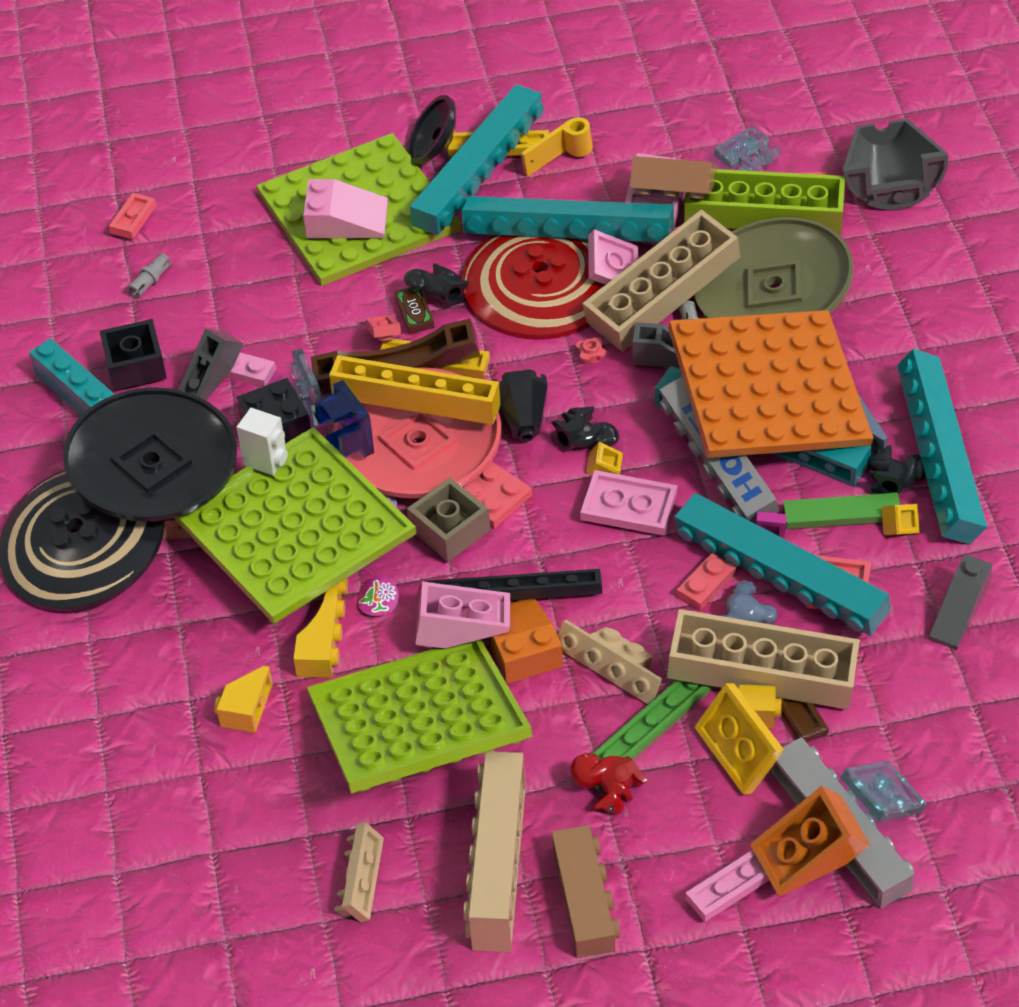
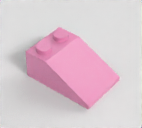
(343, 211)
(459, 615)

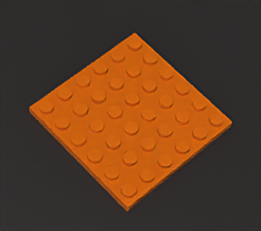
(769, 384)

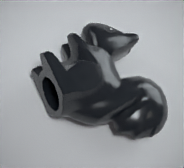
(441, 284)
(579, 431)
(893, 474)

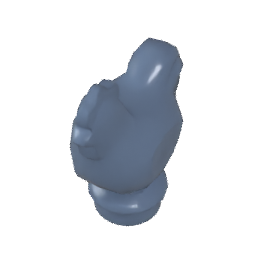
(745, 607)

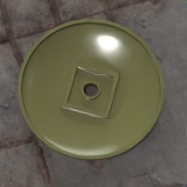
(788, 251)

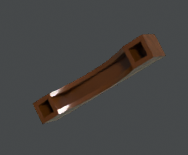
(444, 346)

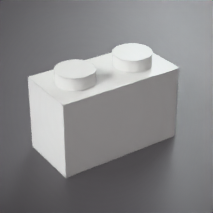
(262, 441)

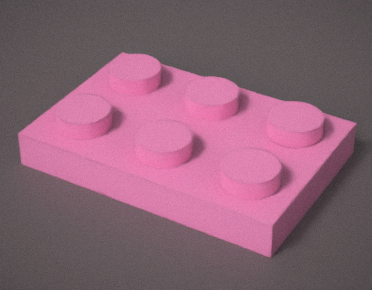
(629, 502)

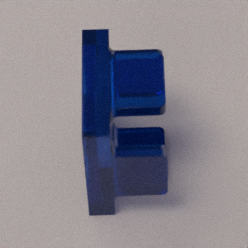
(351, 415)

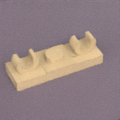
(361, 873)

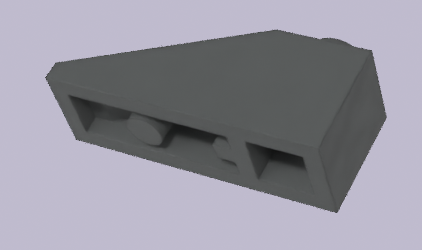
(210, 363)
(961, 601)

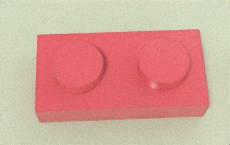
(132, 216)
(383, 327)
(706, 581)

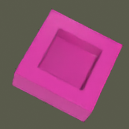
(772, 522)

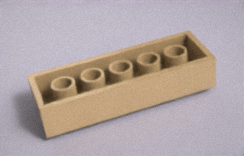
(662, 279)
(744, 652)
(495, 852)

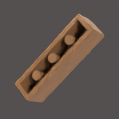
(584, 891)

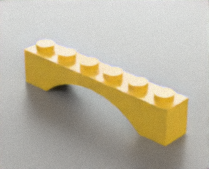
(316, 644)

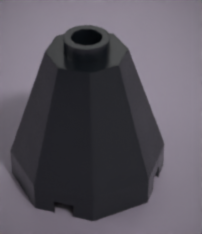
(523, 403)

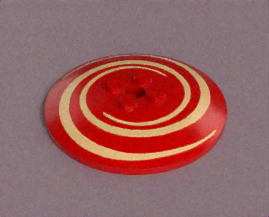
(524, 303)

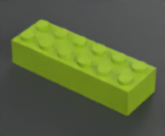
(752, 196)

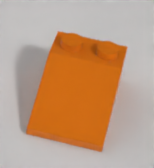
(530, 644)
(809, 841)

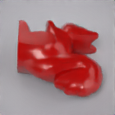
(614, 775)

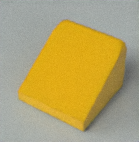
(604, 459)
(900, 519)

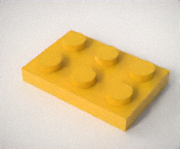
(739, 738)

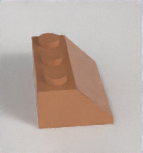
(672, 176)

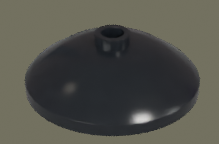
(432, 130)

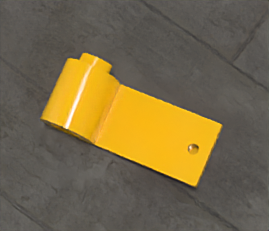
(571, 137)

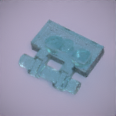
(745, 145)

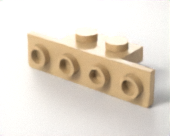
(612, 658)

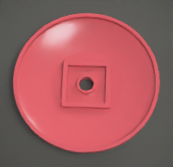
(412, 469)

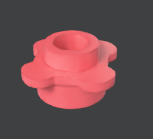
(591, 350)

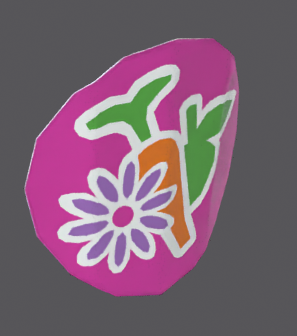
(378, 596)

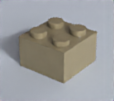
(449, 519)

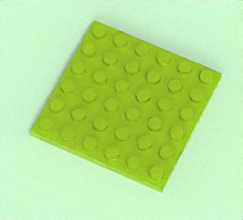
(376, 167)
(297, 529)
(417, 714)

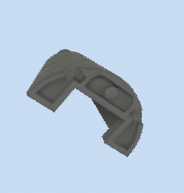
(893, 165)

